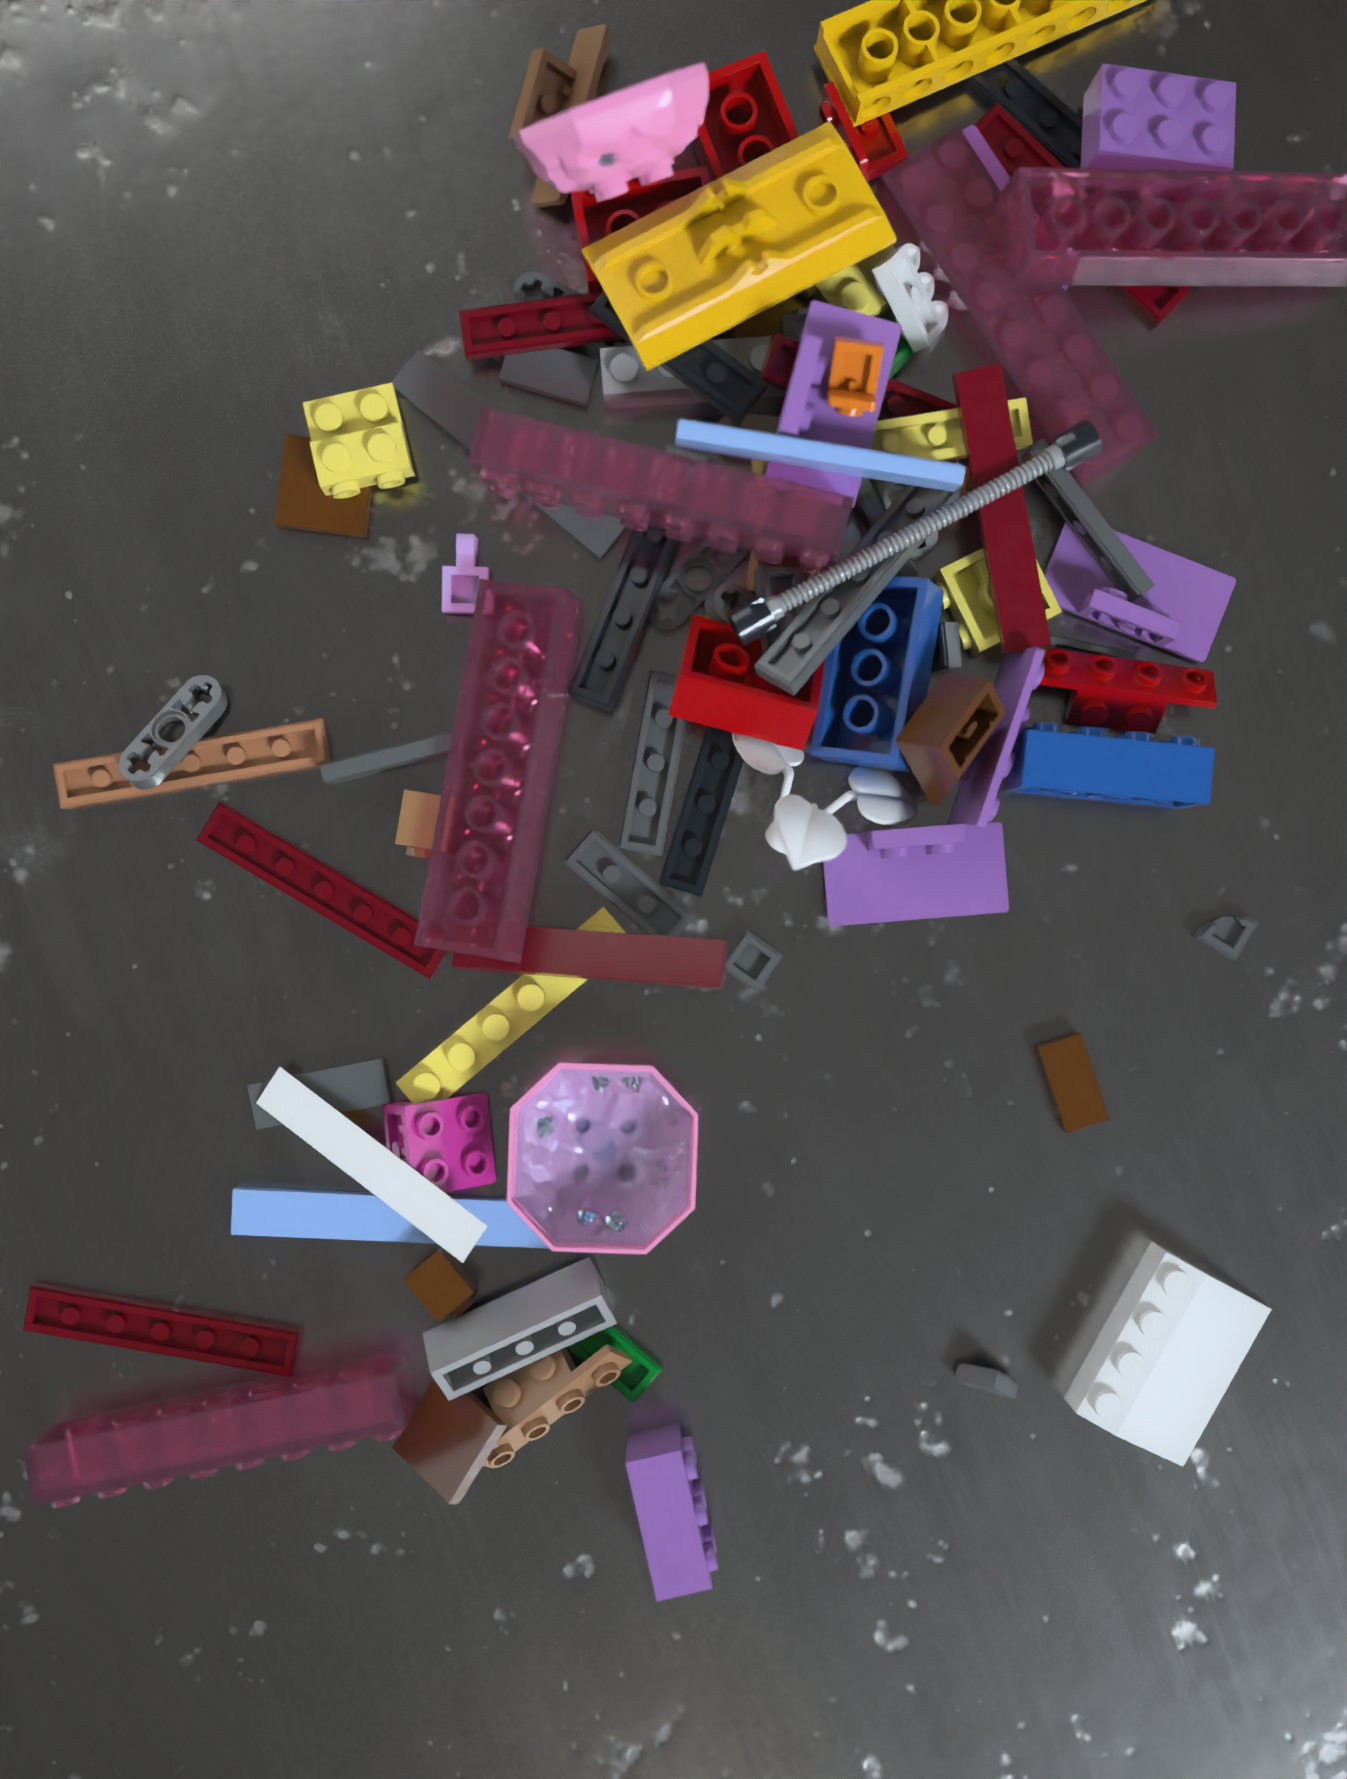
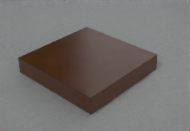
(303, 503)
(449, 1441)

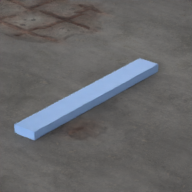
(361, 1217)

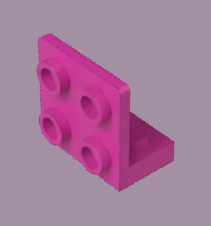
(443, 1140)

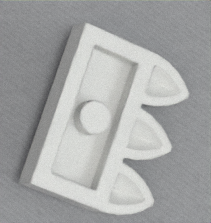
(911, 296)

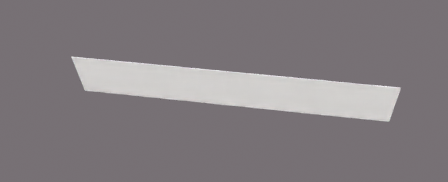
(372, 1164)

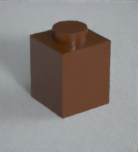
(442, 1284)

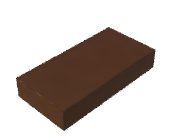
(1072, 1082)

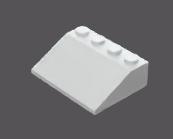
(1166, 1355)

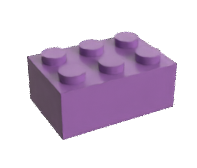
(1157, 121)
(671, 1511)

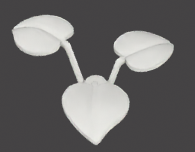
(812, 833)

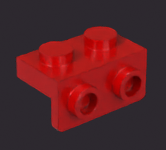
(873, 144)

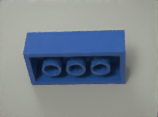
(878, 677)
(1111, 769)

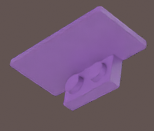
(805, 405)
(1173, 615)
(977, 795)
(917, 874)

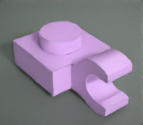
(462, 581)

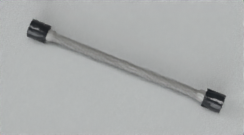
(1067, 451)

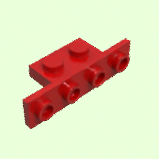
(1124, 691)

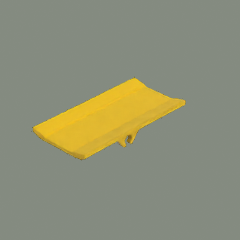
(739, 245)

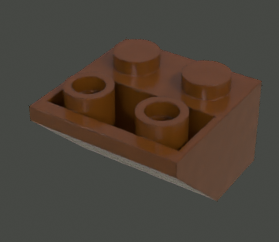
(949, 731)

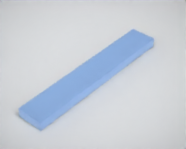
(819, 455)

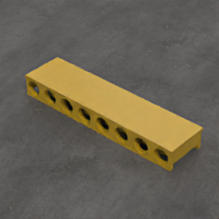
(908, 49)

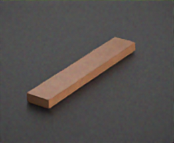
(207, 763)

